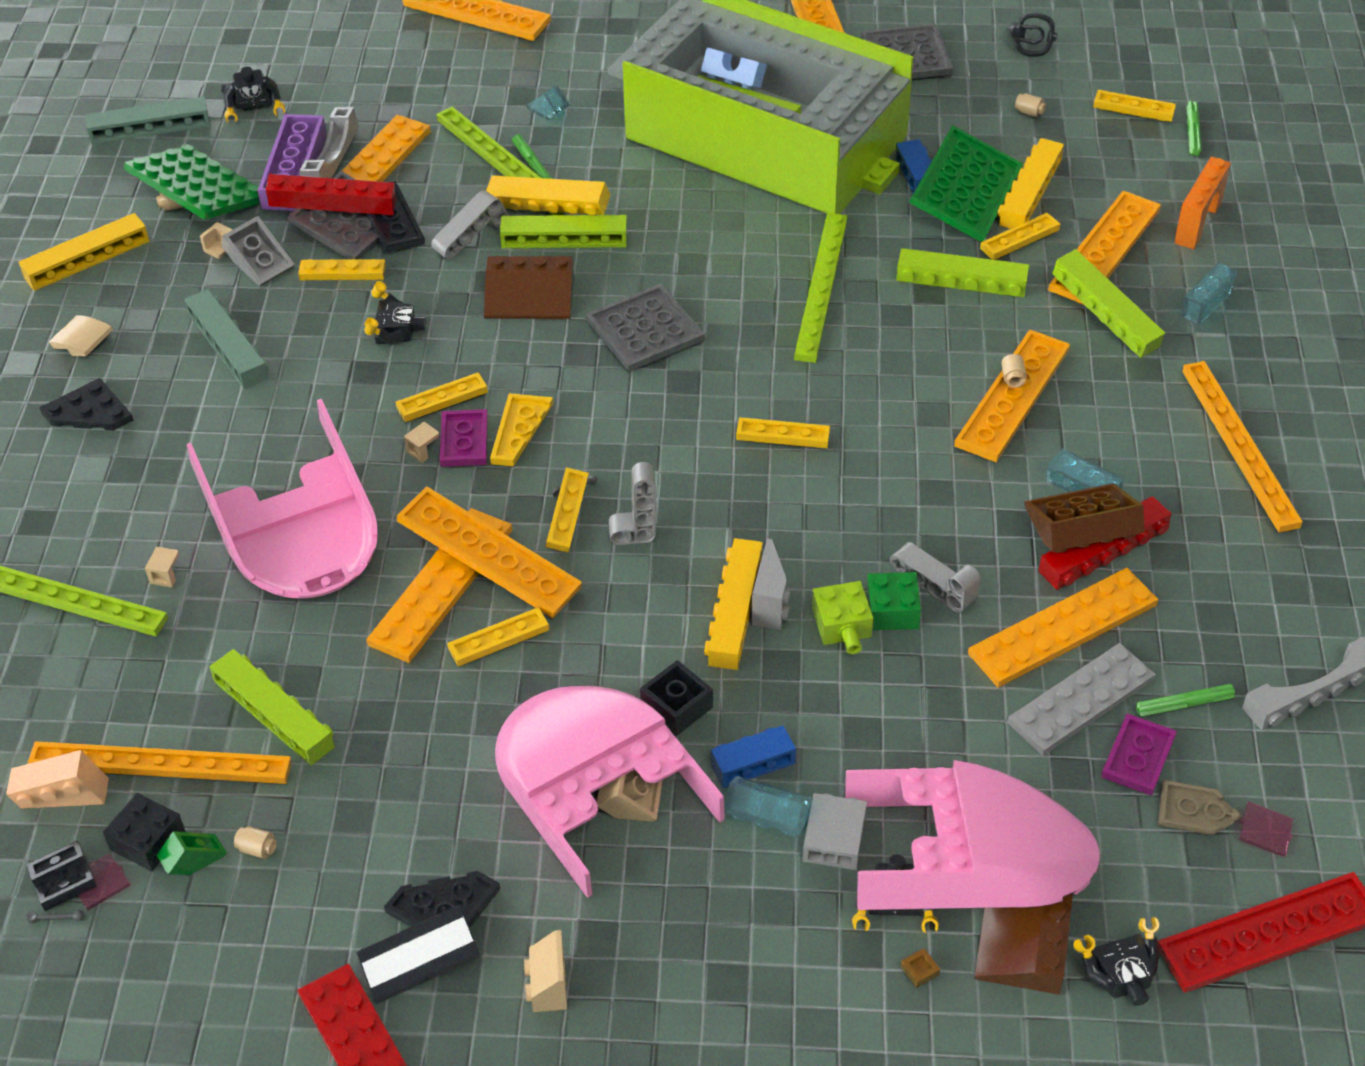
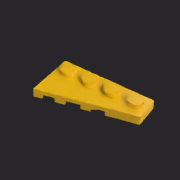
(518, 425)

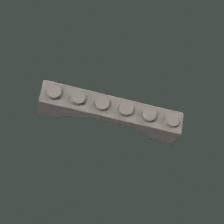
(340, 135)
(1272, 705)

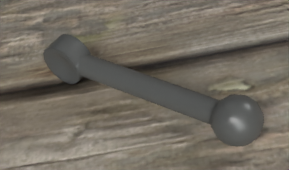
(592, 480)
(33, 917)

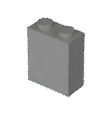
(834, 831)

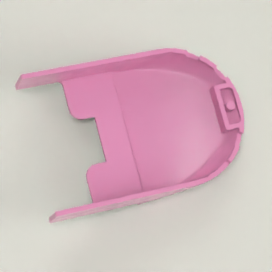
(303, 538)
(574, 743)
(992, 845)

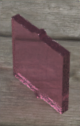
(1266, 829)
(109, 881)

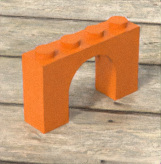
(1203, 198)

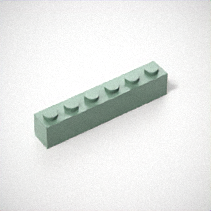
(147, 120)
(227, 339)

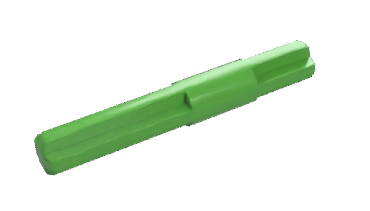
(1193, 128)
(530, 157)
(1185, 700)

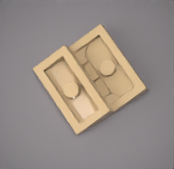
(81, 335)

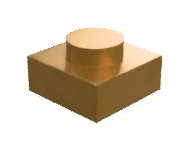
(920, 967)

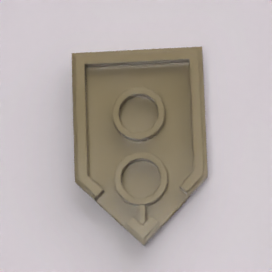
(1194, 808)

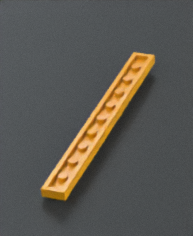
(1242, 447)
(174, 762)

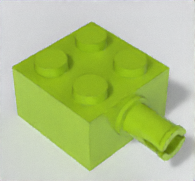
(842, 615)

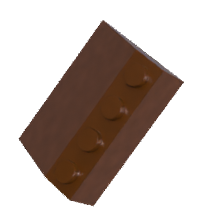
(529, 287)
(1086, 517)
(1025, 946)

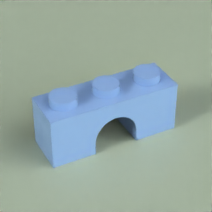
(718, 65)

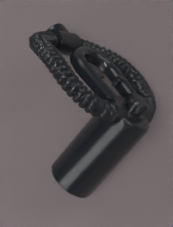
(1018, 29)

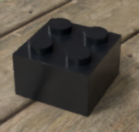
(678, 696)
(142, 831)

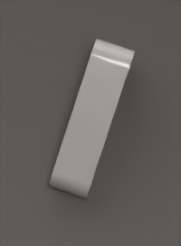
(468, 223)
(639, 524)
(951, 588)

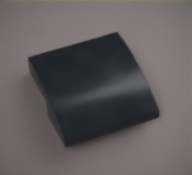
(61, 875)

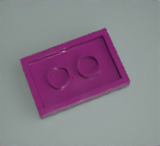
(463, 438)
(1139, 754)

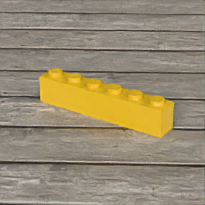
(1031, 183)
(550, 194)
(84, 251)
(735, 604)

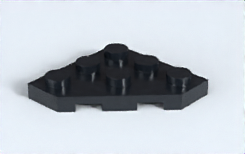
(88, 407)
(425, 901)

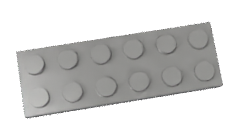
(1081, 699)

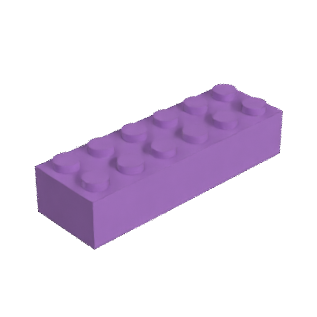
(297, 140)

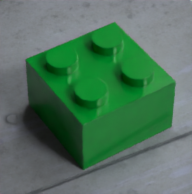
(894, 600)

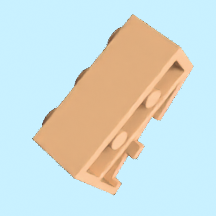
(58, 782)

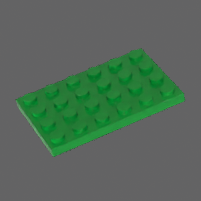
(195, 181)
(966, 183)

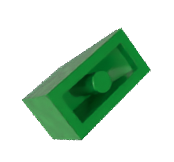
(190, 852)

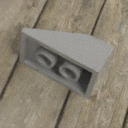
(256, 251)
(770, 592)

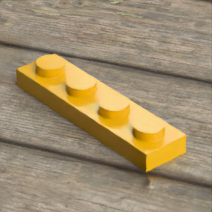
(1134, 105)
(1020, 236)
(342, 269)
(441, 397)
(783, 432)
(567, 510)
(498, 636)

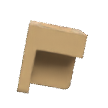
(212, 240)
(418, 439)
(160, 566)

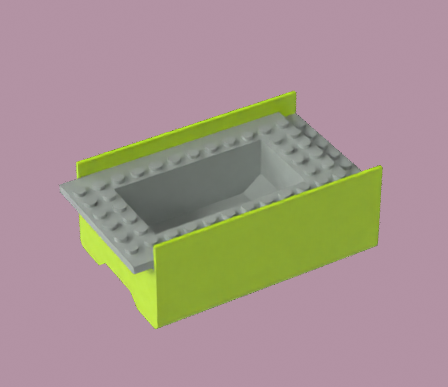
(847, 88)

